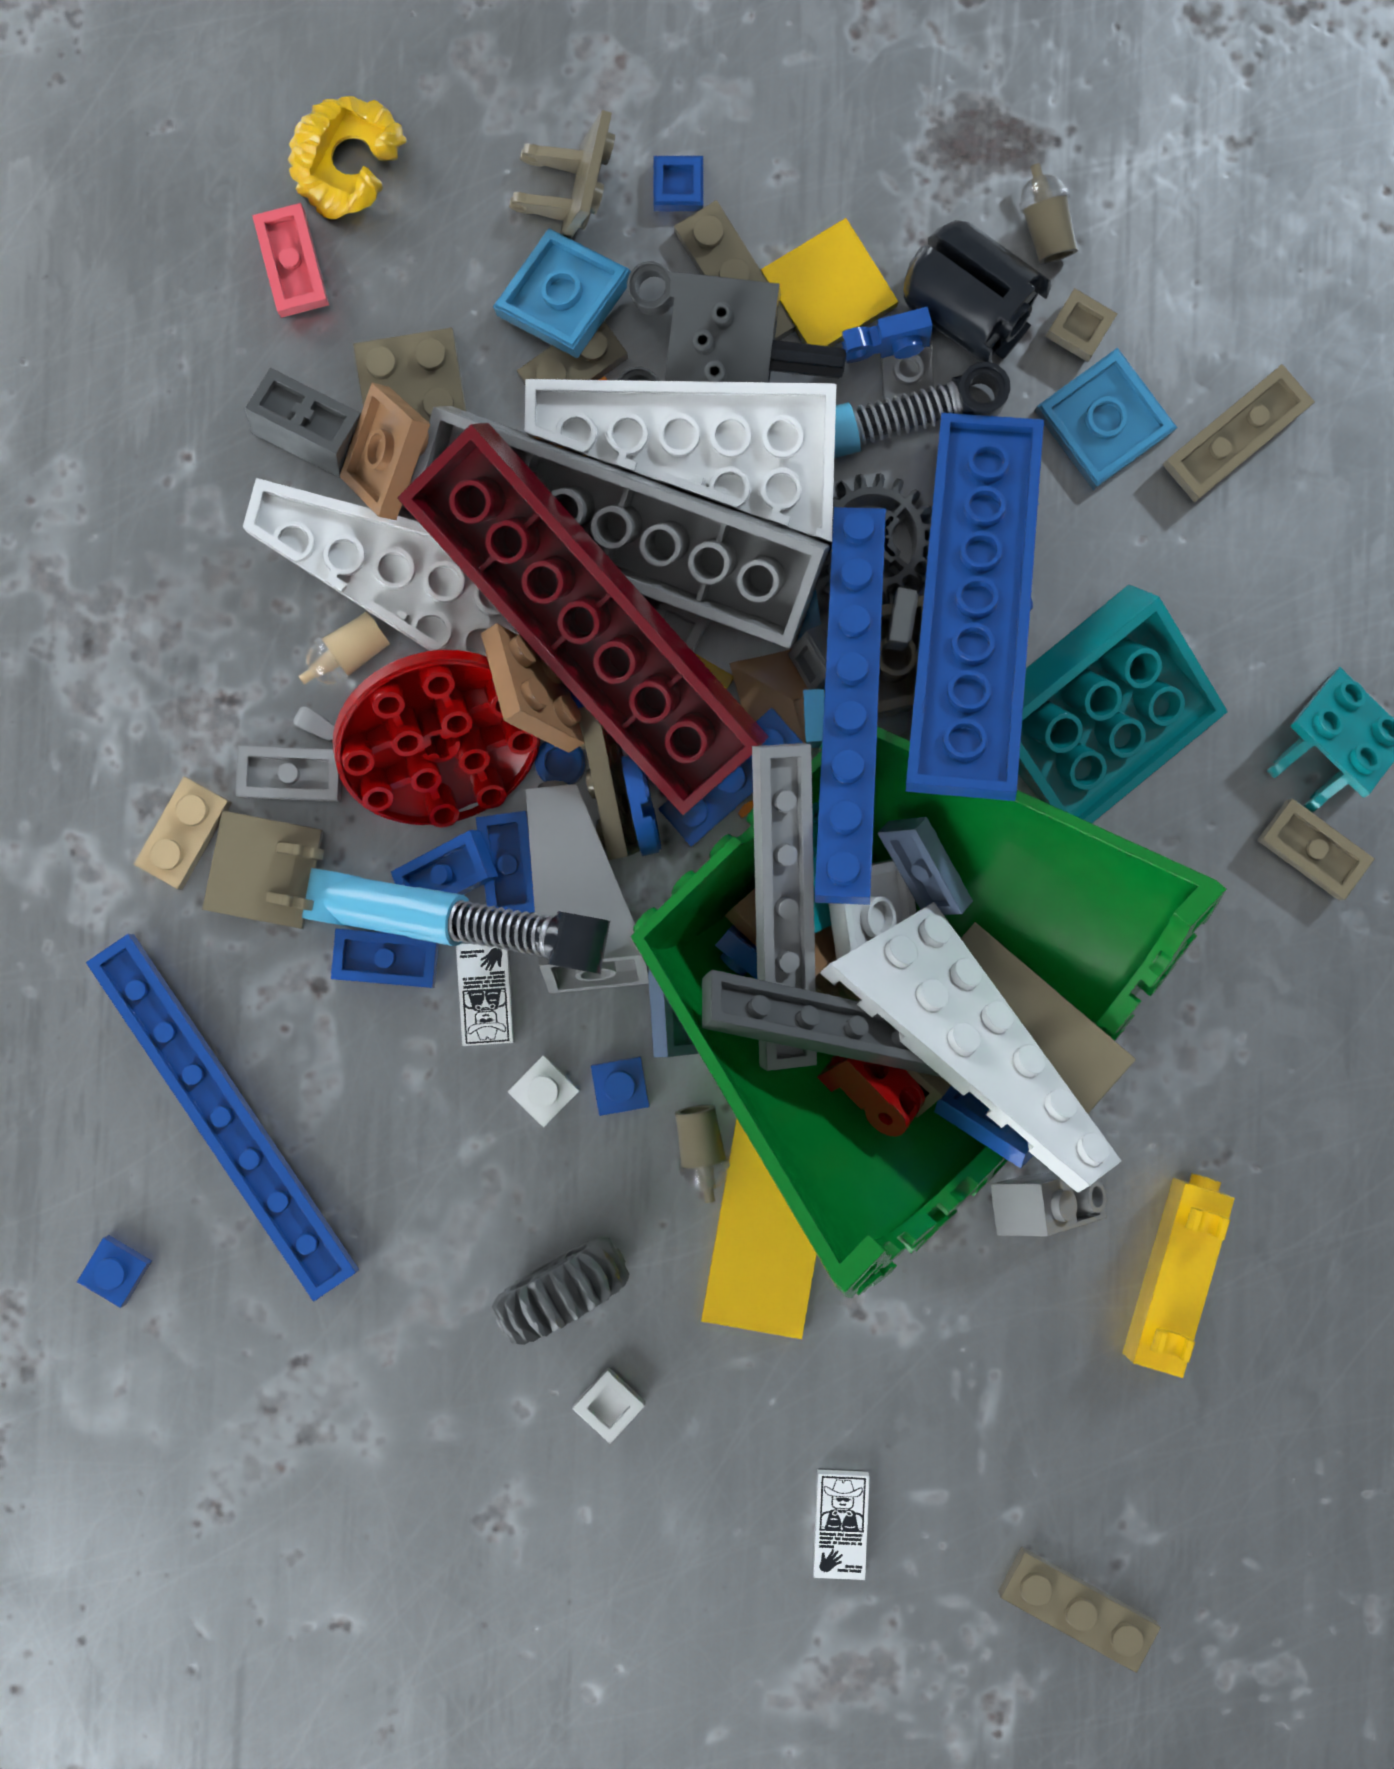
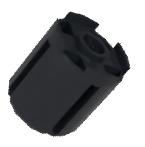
(974, 289)

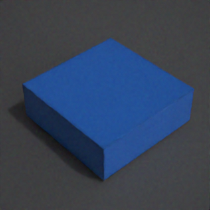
(677, 183)

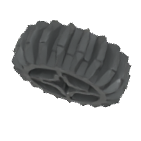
(899, 510)
(561, 1291)

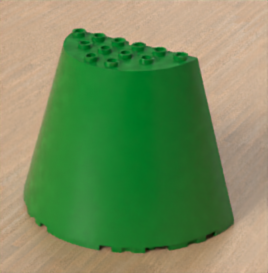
(1048, 886)

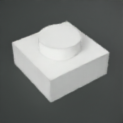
(543, 1090)
(609, 1405)

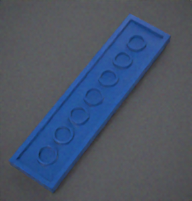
(976, 608)

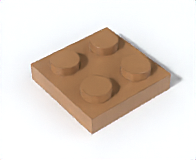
(384, 450)
(530, 691)

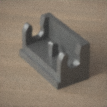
(302, 421)

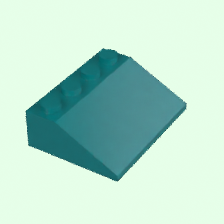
(1111, 705)

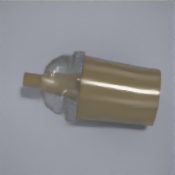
(1048, 216)
(701, 1149)

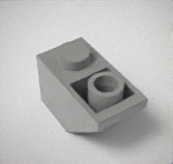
(1044, 1205)

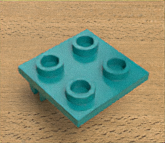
(1349, 732)

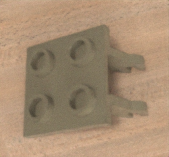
(585, 163)
(262, 869)

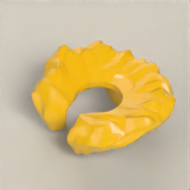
(313, 149)

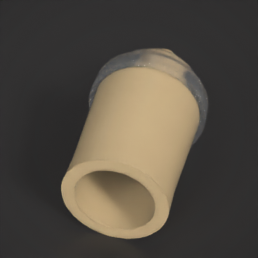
(344, 651)

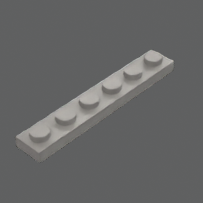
(784, 880)

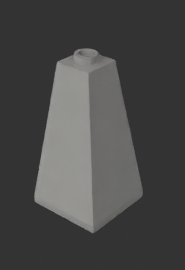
(577, 879)

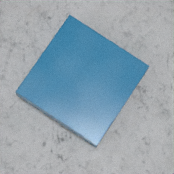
(562, 293)
(1105, 418)

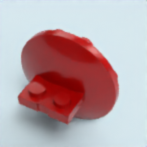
(430, 740)

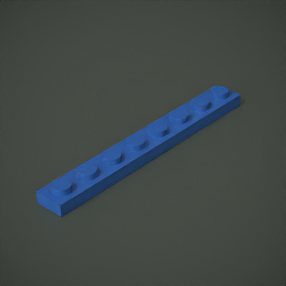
(850, 708)
(222, 1116)

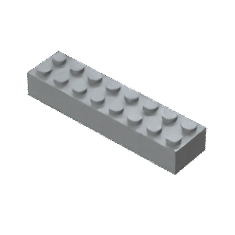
(669, 539)

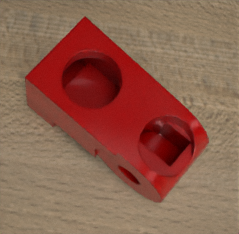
(883, 1092)

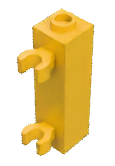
(1178, 1275)

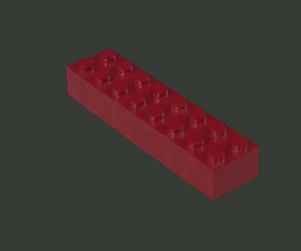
(582, 616)

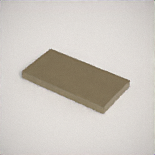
(1073, 1044)

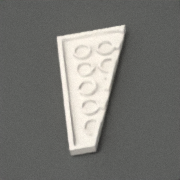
(728, 442)
(376, 563)
(968, 1034)

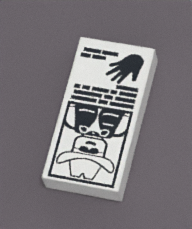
(484, 995)
(841, 1524)

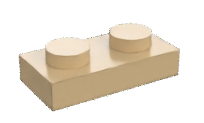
(182, 833)

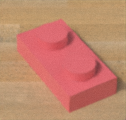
(290, 260)

